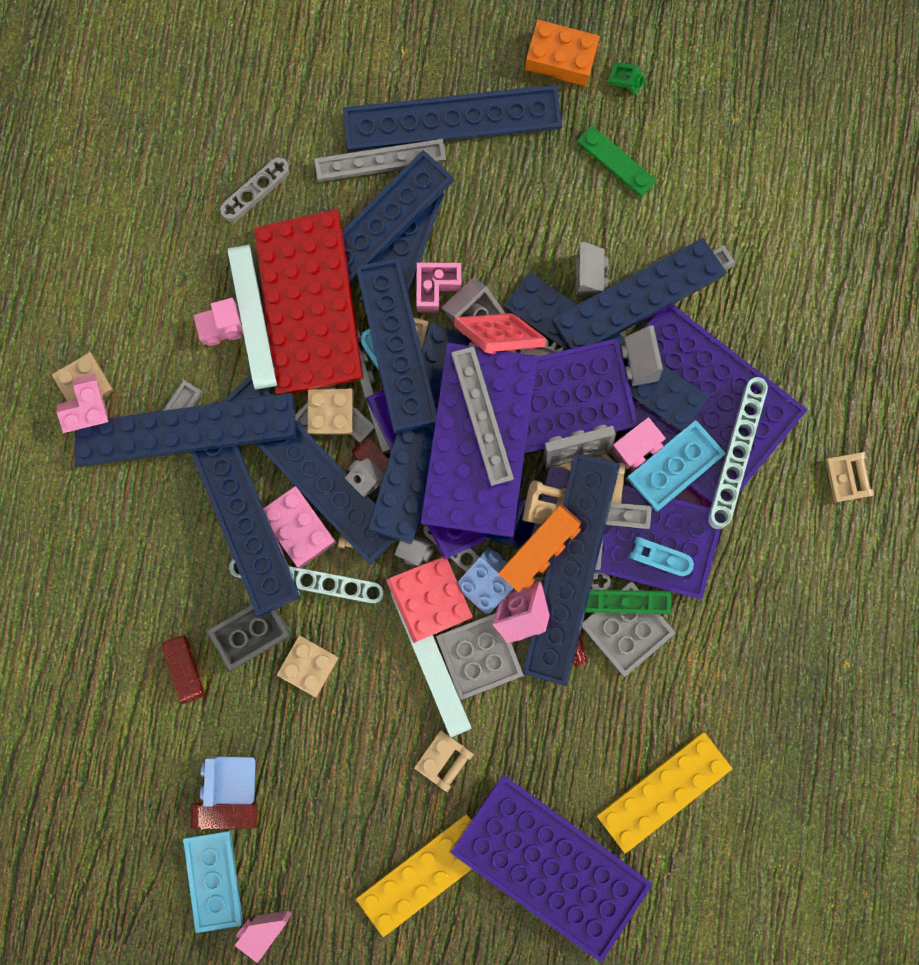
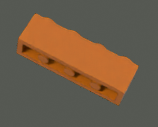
(539, 548)

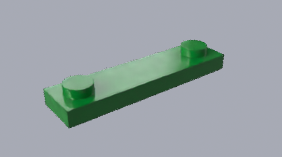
(616, 161)
(629, 601)

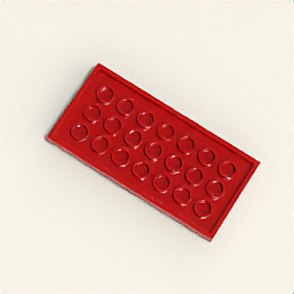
(308, 303)

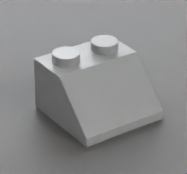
(590, 270)
(472, 300)
(642, 357)

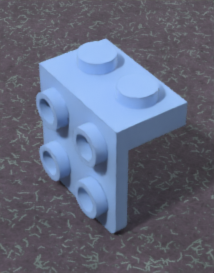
(483, 583)
(228, 780)

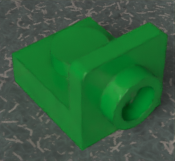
(626, 76)

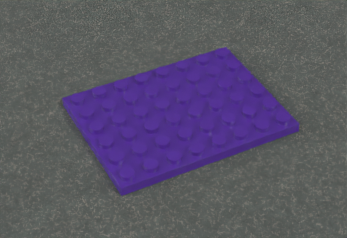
(722, 376)

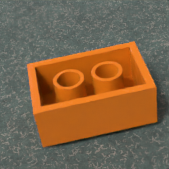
(562, 52)

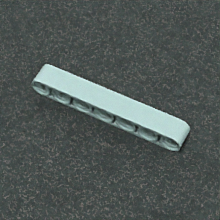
(252, 316)
(737, 441)
(318, 584)
(440, 683)

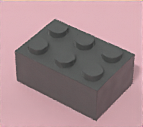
(248, 636)

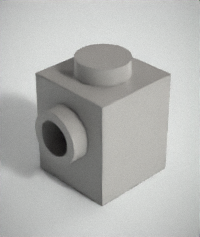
(364, 476)
(415, 553)

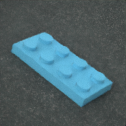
(676, 466)
(213, 881)

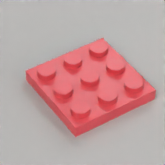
(499, 332)
(429, 599)

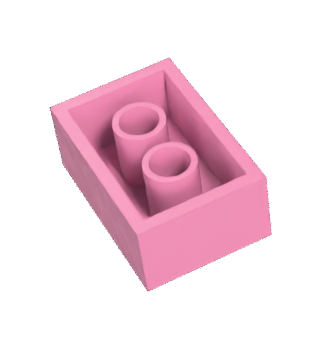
(298, 527)

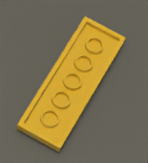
(664, 792)
(415, 880)

